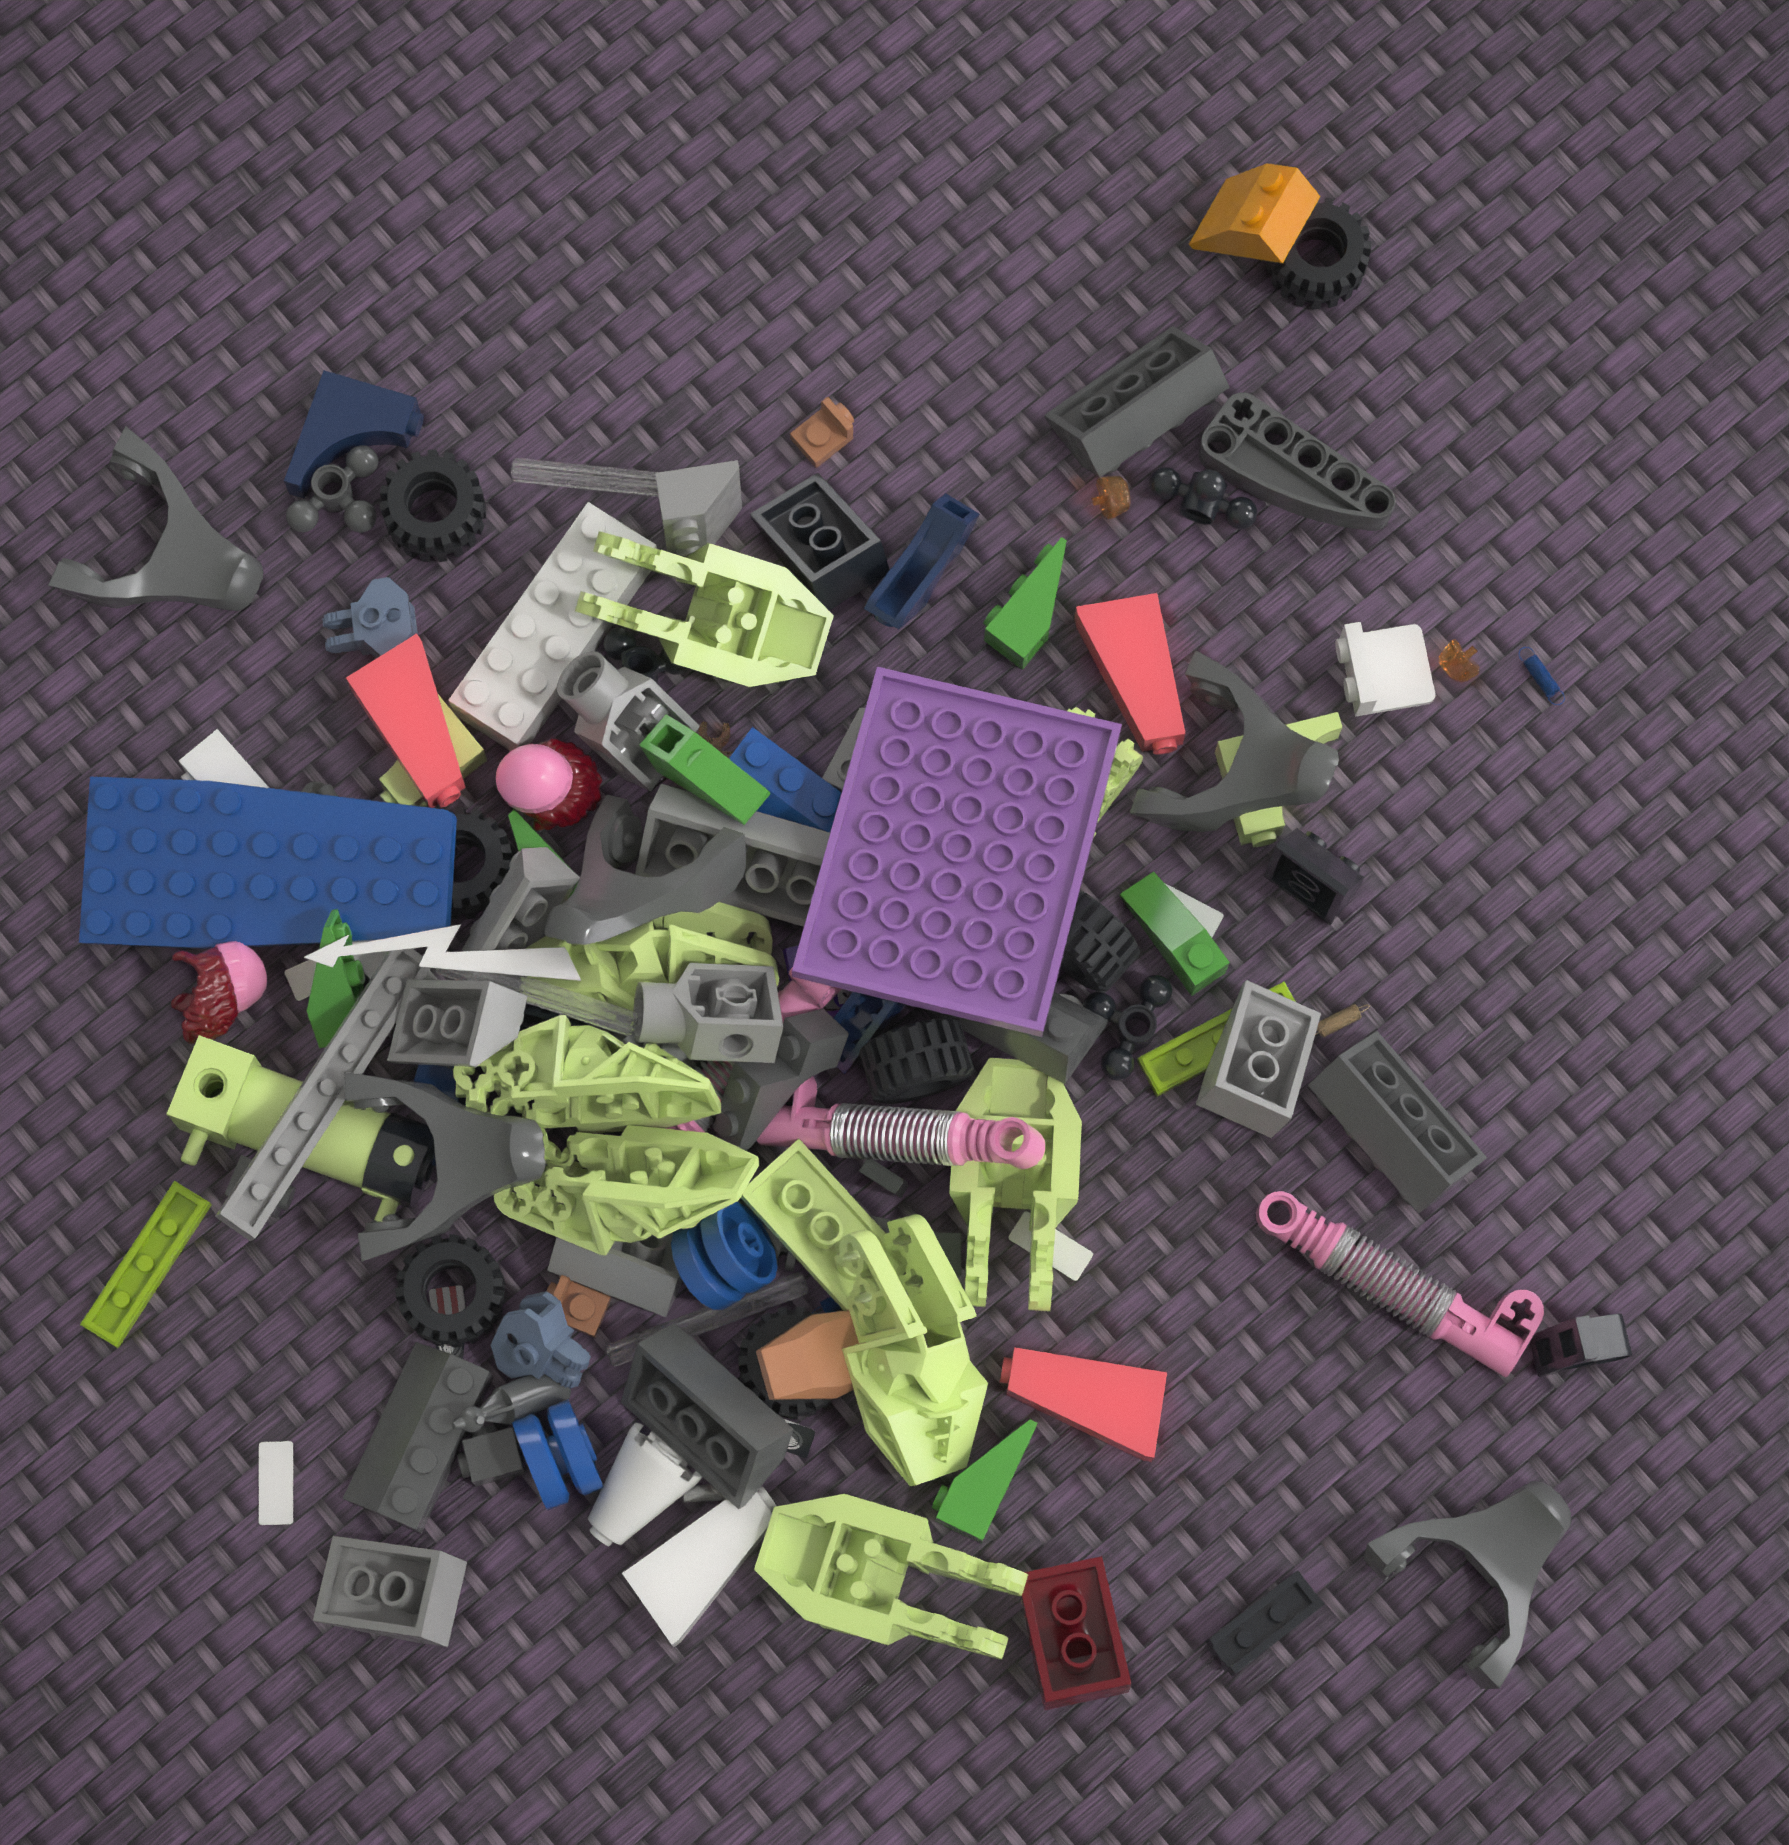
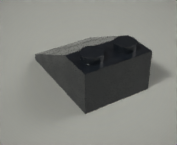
(822, 541)
(1313, 874)

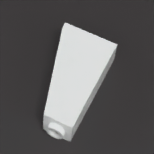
(697, 1563)

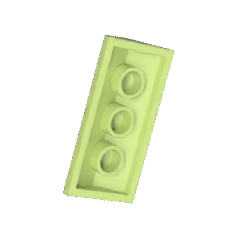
(811, 1216)

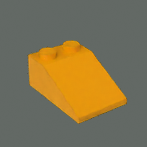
(1257, 214)

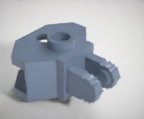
(378, 620)
(540, 1342)

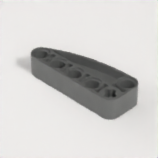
(1278, 477)

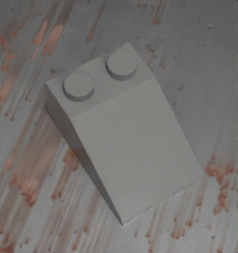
(1260, 1060)
(390, 1590)

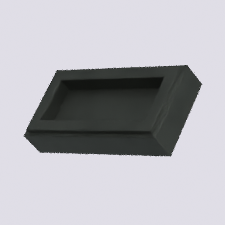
(884, 1177)

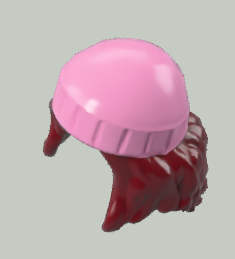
(550, 783)
(227, 983)

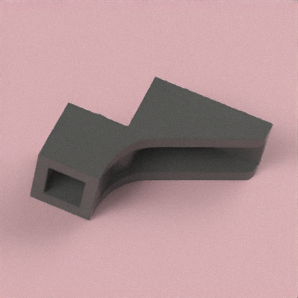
(759, 1089)

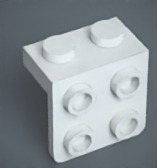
(1385, 668)

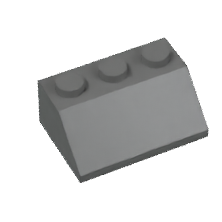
(698, 504)
(522, 902)
(455, 1022)
(632, 1272)

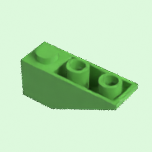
(1026, 618)
(702, 770)
(334, 988)

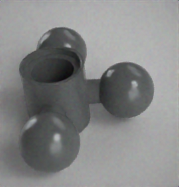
(358, 514)

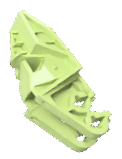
(744, 619)
(663, 950)
(587, 1081)
(632, 1185)
(1048, 1189)
(912, 1398)
(846, 1563)

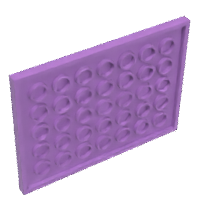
(957, 851)

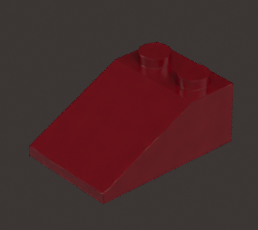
(1074, 1634)

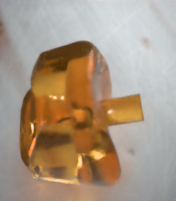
(1113, 497)
(1459, 663)

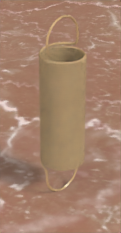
(1339, 1020)

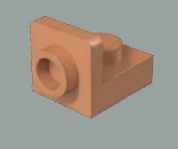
(824, 432)
(581, 1305)

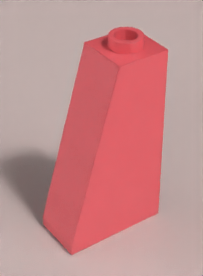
(1135, 662)
(407, 712)
(1093, 1396)

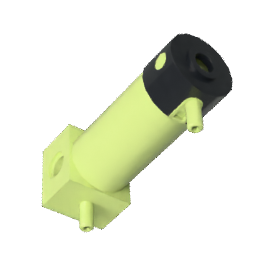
(367, 1149)

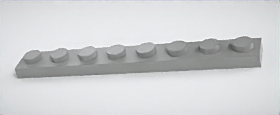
(320, 1095)

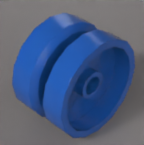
(724, 1256)
(558, 1454)

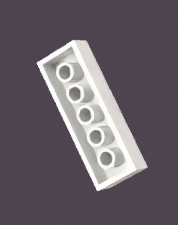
(517, 674)

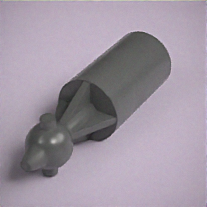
(513, 1402)

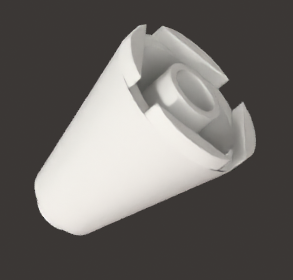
(639, 1487)

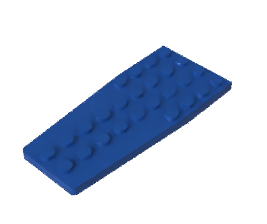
(257, 865)

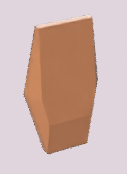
(809, 1358)

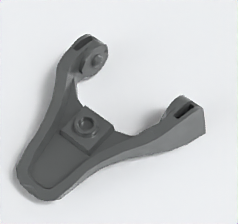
(189, 560)
(1268, 770)
(618, 901)
(473, 1155)
(1505, 1546)

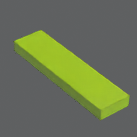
(1188, 1053)
(146, 1264)

